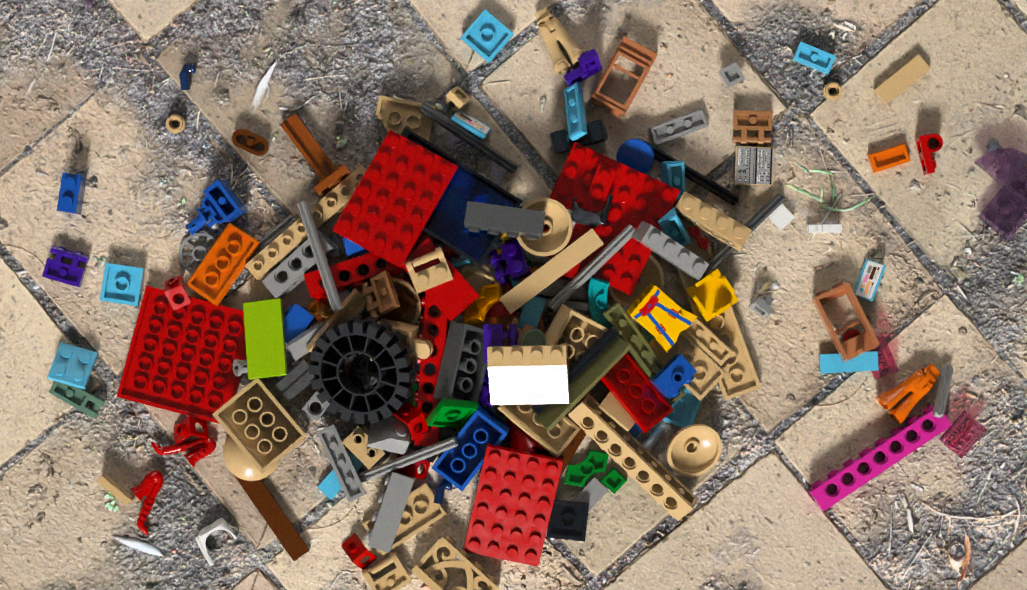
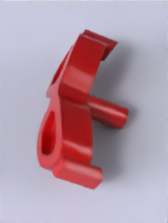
(702, 241)

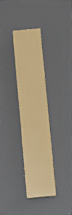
(551, 271)

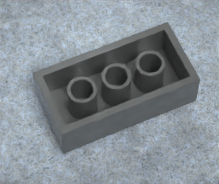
(462, 364)

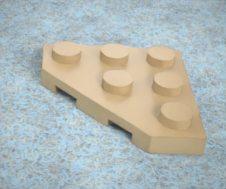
(398, 113)

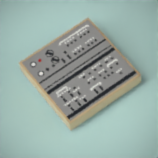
(754, 166)

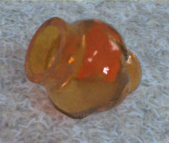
(320, 309)

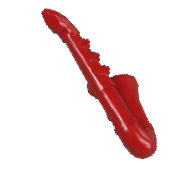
(198, 449)
(148, 487)

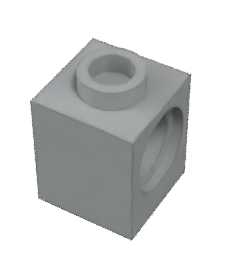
(308, 410)

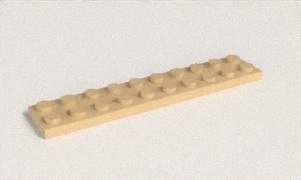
(739, 368)

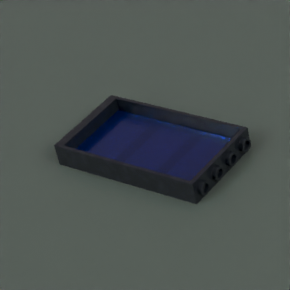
(448, 218)

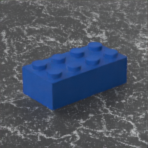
(465, 460)

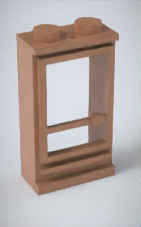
(634, 53)
(853, 346)

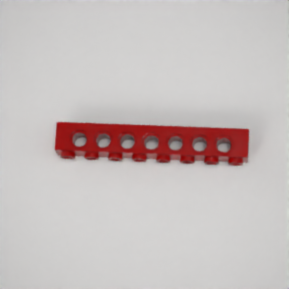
(352, 266)
(441, 321)

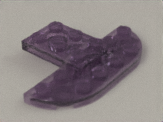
(1009, 206)

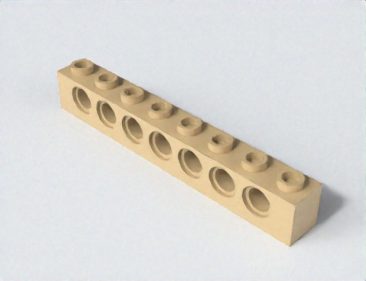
(322, 213)
(656, 480)

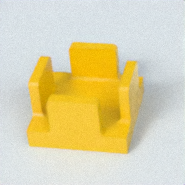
(712, 295)

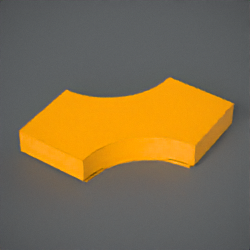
(488, 297)

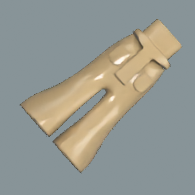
(552, 32)

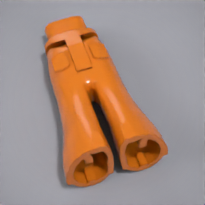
(917, 384)

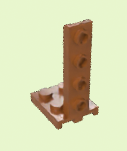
(329, 174)

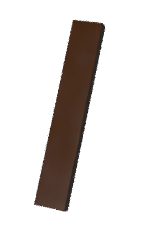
(275, 517)

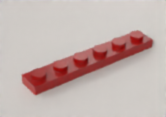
(593, 202)

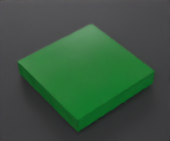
(451, 413)

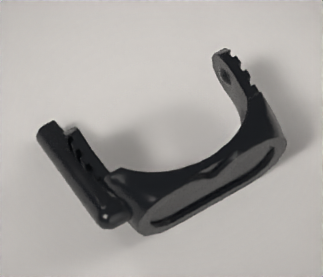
(590, 218)

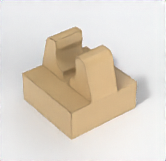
(458, 97)

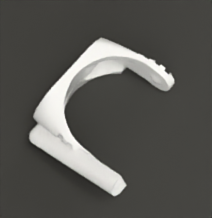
(219, 524)

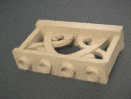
(428, 575)

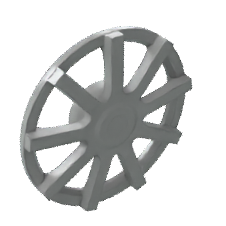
(198, 252)

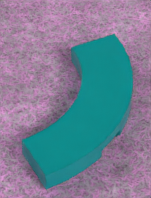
(598, 300)

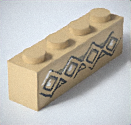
(712, 221)

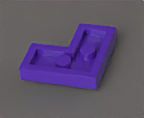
(589, 66)

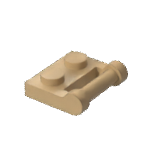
(431, 276)
(390, 581)

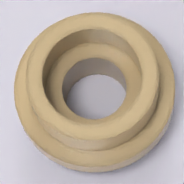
(838, 89)
(169, 123)

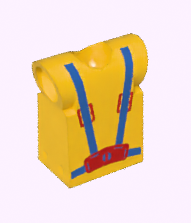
(660, 316)

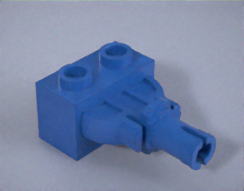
(218, 206)

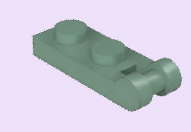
(77, 398)

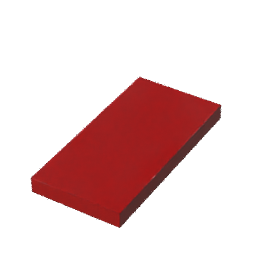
(450, 296)
(636, 393)

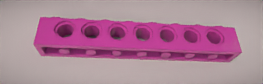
(874, 468)

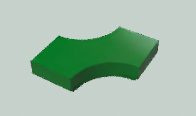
(593, 463)

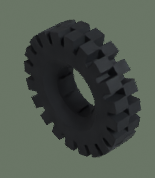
(383, 348)

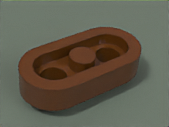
(251, 142)

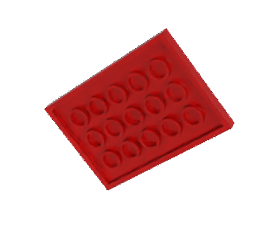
(395, 198)
(513, 505)

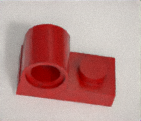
(927, 161)

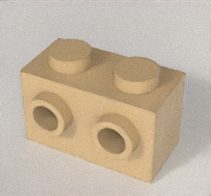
(360, 449)

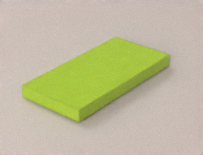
(265, 339)

